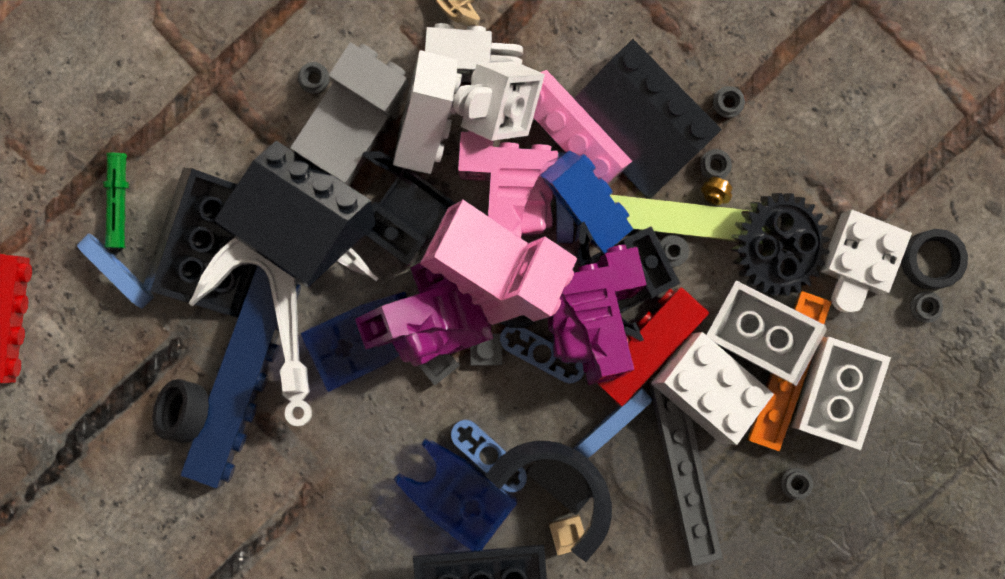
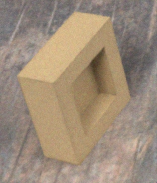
(566, 533)

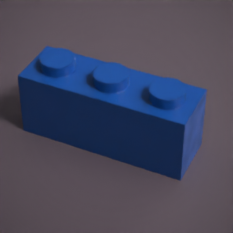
(587, 199)

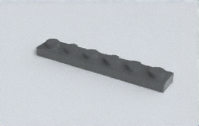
(686, 480)

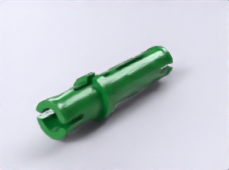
(115, 200)

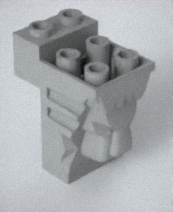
(352, 113)

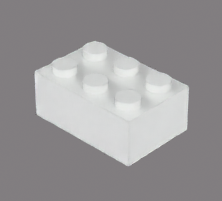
(427, 112)
(766, 333)
(712, 388)
(840, 392)

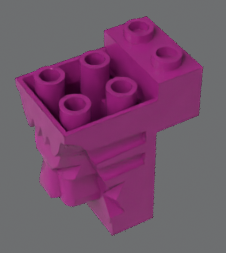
(589, 319)
(428, 323)

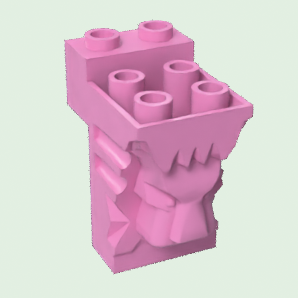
(517, 192)
(499, 267)

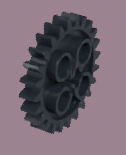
(796, 221)

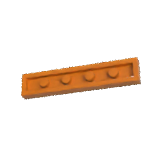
(773, 421)

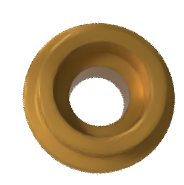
(717, 191)

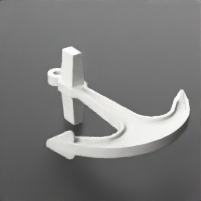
(283, 289)

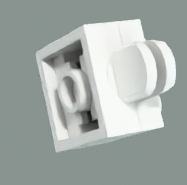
(469, 47)
(499, 100)
(865, 260)

